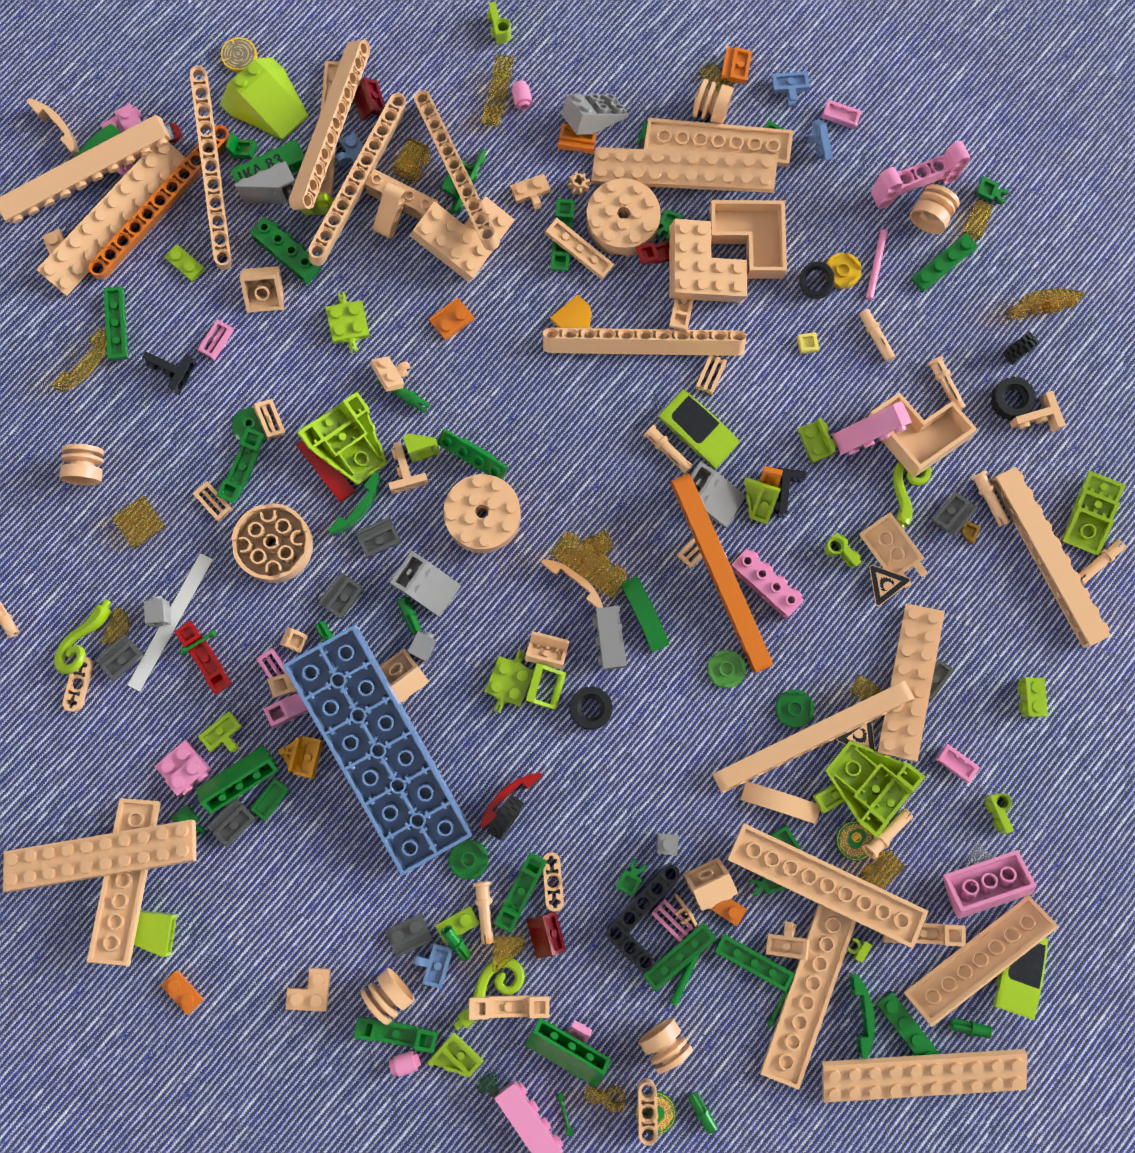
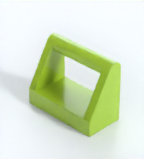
(420, 446)
(535, 684)

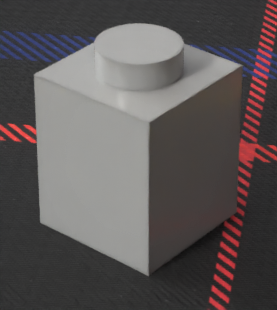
(157, 612)
(422, 646)
(667, 844)

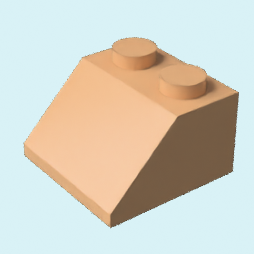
(262, 289)
(403, 675)
(710, 884)

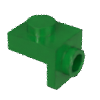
(240, 147)

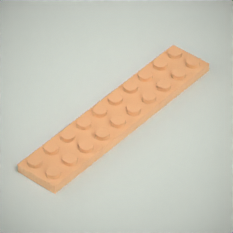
(687, 169)
(71, 259)
(99, 856)
(828, 885)
(808, 998)
(924, 1075)

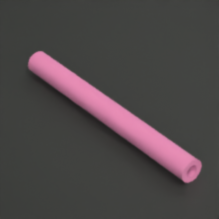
(876, 264)

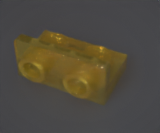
(883, 869)

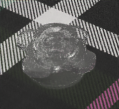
(978, 850)

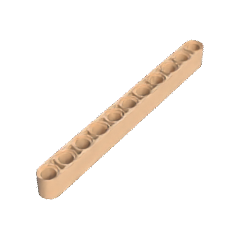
(329, 125)
(210, 159)
(457, 170)
(357, 186)
(644, 341)
(813, 737)

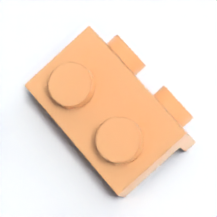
(547, 650)

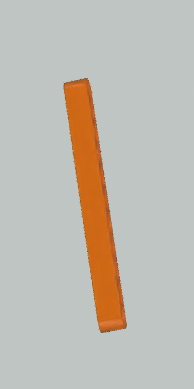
(151, 207)
(721, 573)

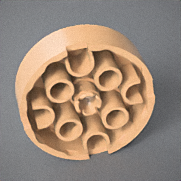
(628, 200)
(473, 496)
(277, 562)

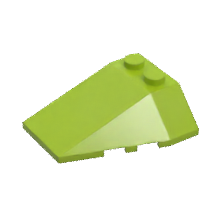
(264, 98)
(346, 439)
(872, 784)

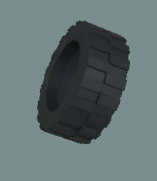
(1020, 385)
(605, 704)
(505, 817)

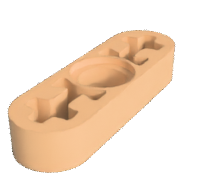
(83, 690)
(548, 897)

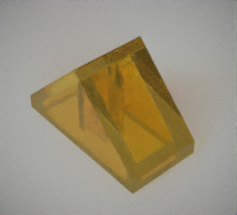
(505, 949)

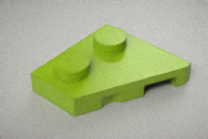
(321, 206)
(760, 499)
(456, 1057)

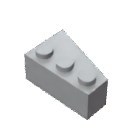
(609, 638)

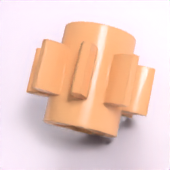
(578, 189)

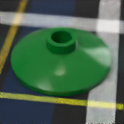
(241, 419)

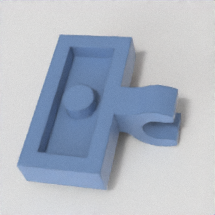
(791, 84)
(821, 138)
(352, 146)
(436, 965)

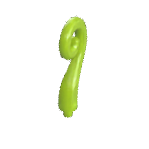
(905, 507)
(66, 649)
(481, 986)

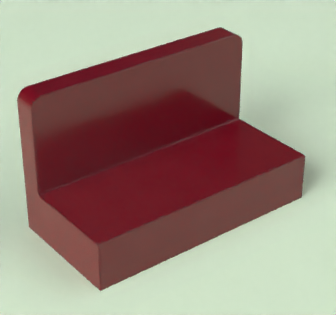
(368, 98)
(546, 935)

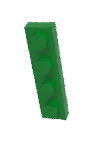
(944, 262)
(115, 323)
(679, 957)
(754, 962)
(905, 1025)

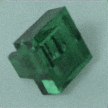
(488, 1084)

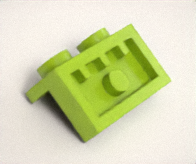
(817, 440)
(1033, 697)

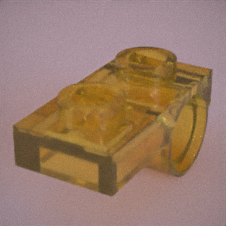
(600, 542)
(597, 1096)

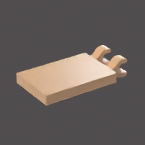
(893, 546)

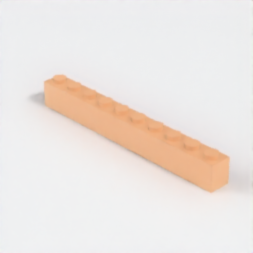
(83, 169)
(1050, 558)

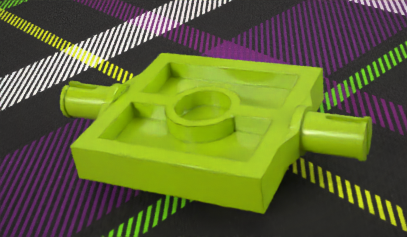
(347, 322)
(509, 681)

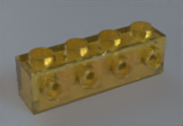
(588, 563)

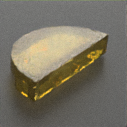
(117, 626)

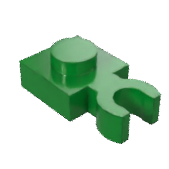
(988, 190)
(666, 220)
(187, 813)
(630, 881)
(769, 886)

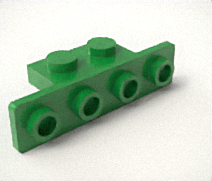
(449, 187)
(472, 454)

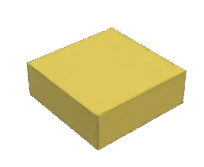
(808, 343)

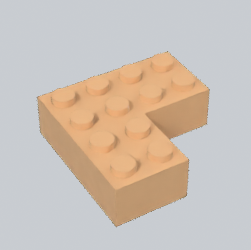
(759, 226)
(457, 242)
(694, 272)
(928, 439)

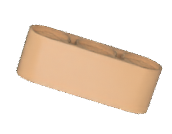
(389, 210)
(650, 1121)

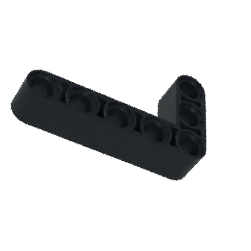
(639, 913)

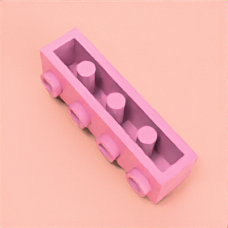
(872, 428)
(766, 583)
(526, 1120)

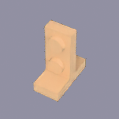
(1050, 413)
(408, 481)

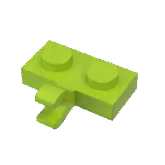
(221, 733)

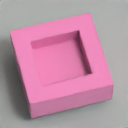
(579, 1031)

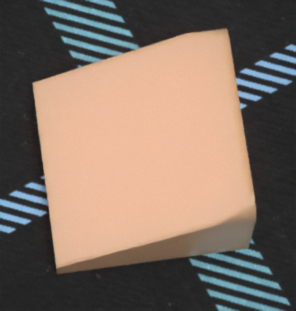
(293, 639)

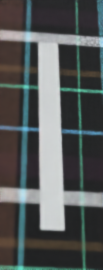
(164, 632)

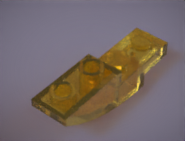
(1047, 300)

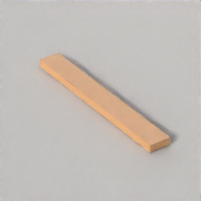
(329, 74)

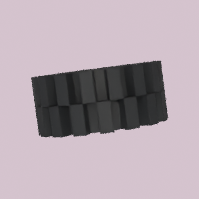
(1020, 348)

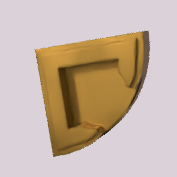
(970, 532)

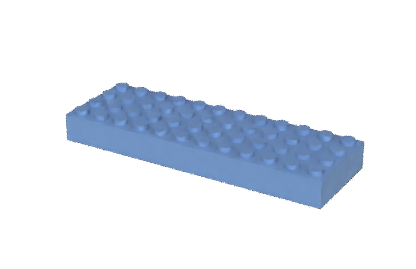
(378, 749)

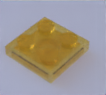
(139, 522)

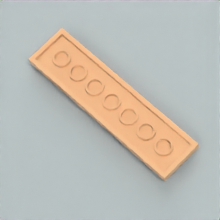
(720, 138)
(915, 665)
(121, 893)
(980, 960)

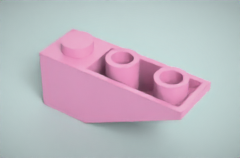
(285, 710)

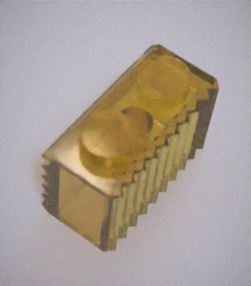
(411, 160)

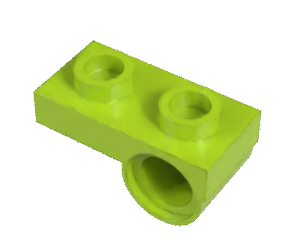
(498, 24)
(850, 556)
(1001, 820)

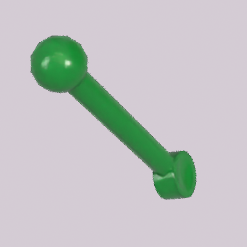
(212, 633)
(771, 1022)
(569, 1131)

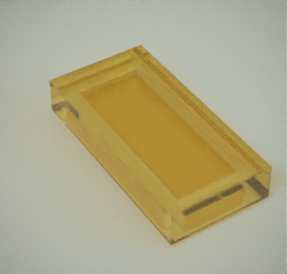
(713, 73)
(978, 219)

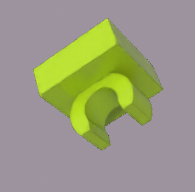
(861, 951)

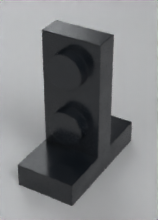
(178, 374)
(788, 476)

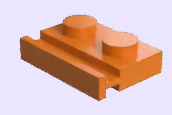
(736, 65)
(572, 142)
(451, 319)

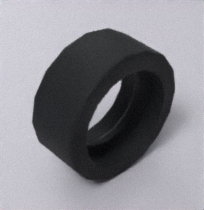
(816, 266)

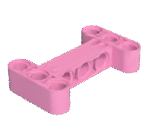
(948, 166)

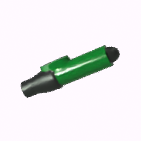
(641, 138)

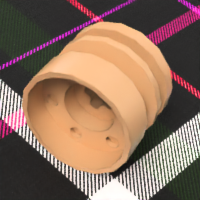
(712, 102)
(934, 209)
(81, 464)
(382, 999)
(663, 1042)

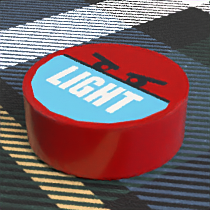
(174, 132)

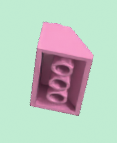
(988, 884)

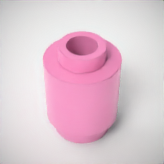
(521, 95)
(404, 1063)

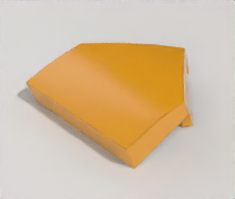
(573, 314)
(302, 756)

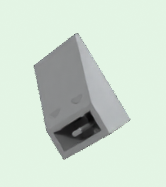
(592, 112)
(267, 186)
(717, 494)
(425, 584)

